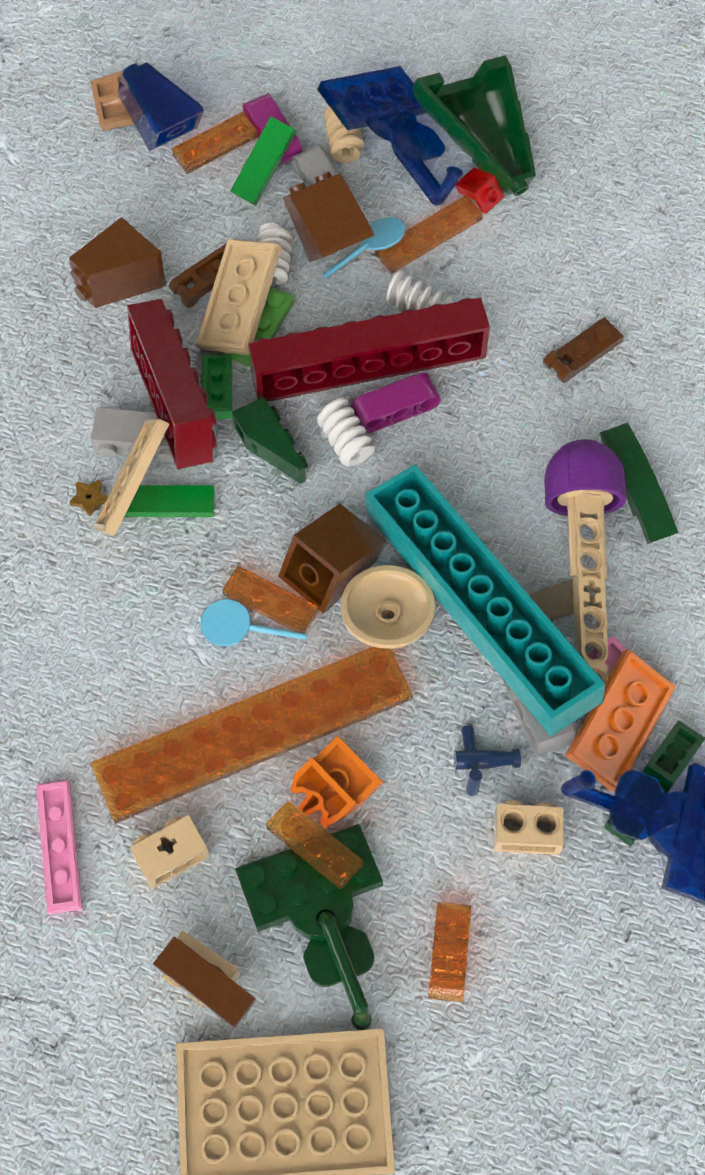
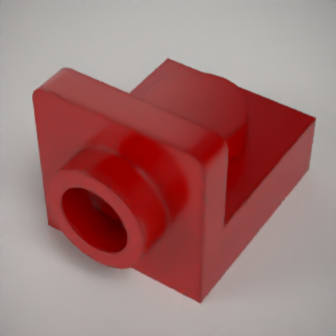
(482, 188)

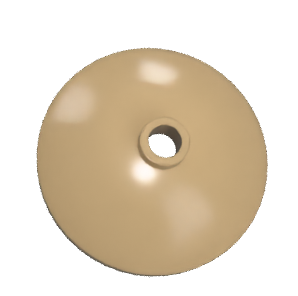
(392, 593)

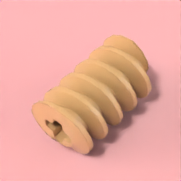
(343, 144)

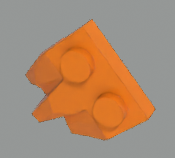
(334, 782)

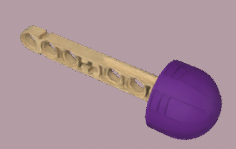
(585, 484)

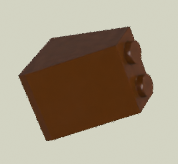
(326, 216)
(116, 266)
(329, 556)

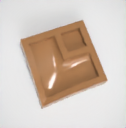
(108, 104)

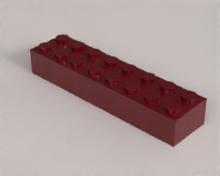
(369, 349)

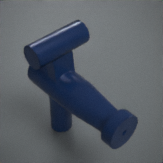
(475, 759)

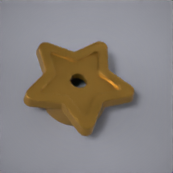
(92, 504)

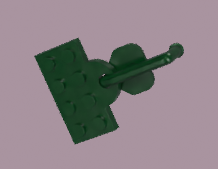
(292, 890)

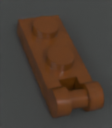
(201, 275)
(583, 350)

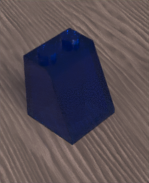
(157, 105)

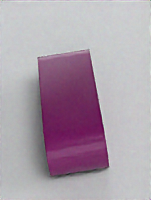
(259, 112)
(396, 402)

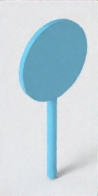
(386, 234)
(229, 622)

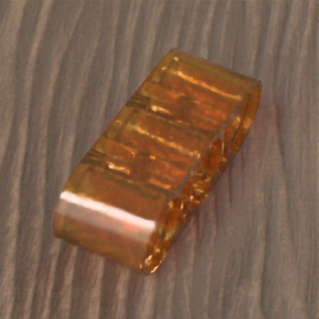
(449, 952)

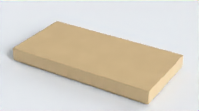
(238, 296)
(130, 476)

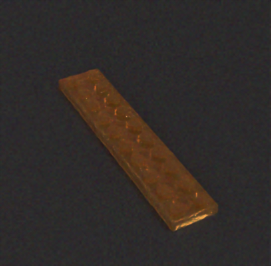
(250, 732)

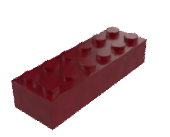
(171, 383)

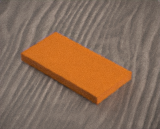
(621, 725)

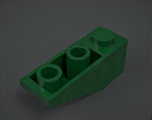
(263, 436)

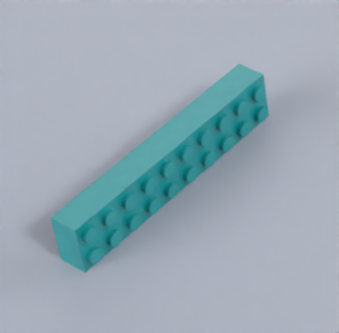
(485, 600)

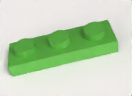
(273, 315)

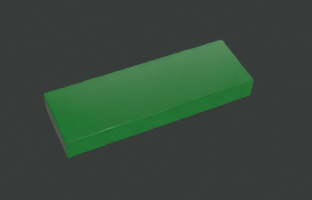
(263, 161)
(218, 384)
(172, 501)

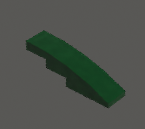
(641, 485)
(668, 762)

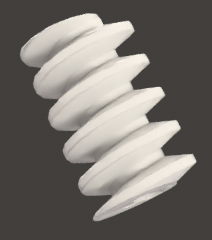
(276, 234)
(411, 297)
(345, 433)

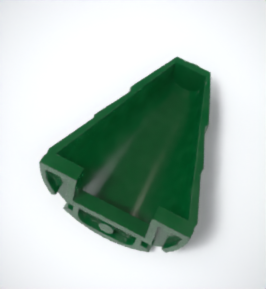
(483, 121)

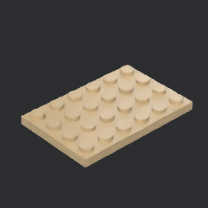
(285, 1105)

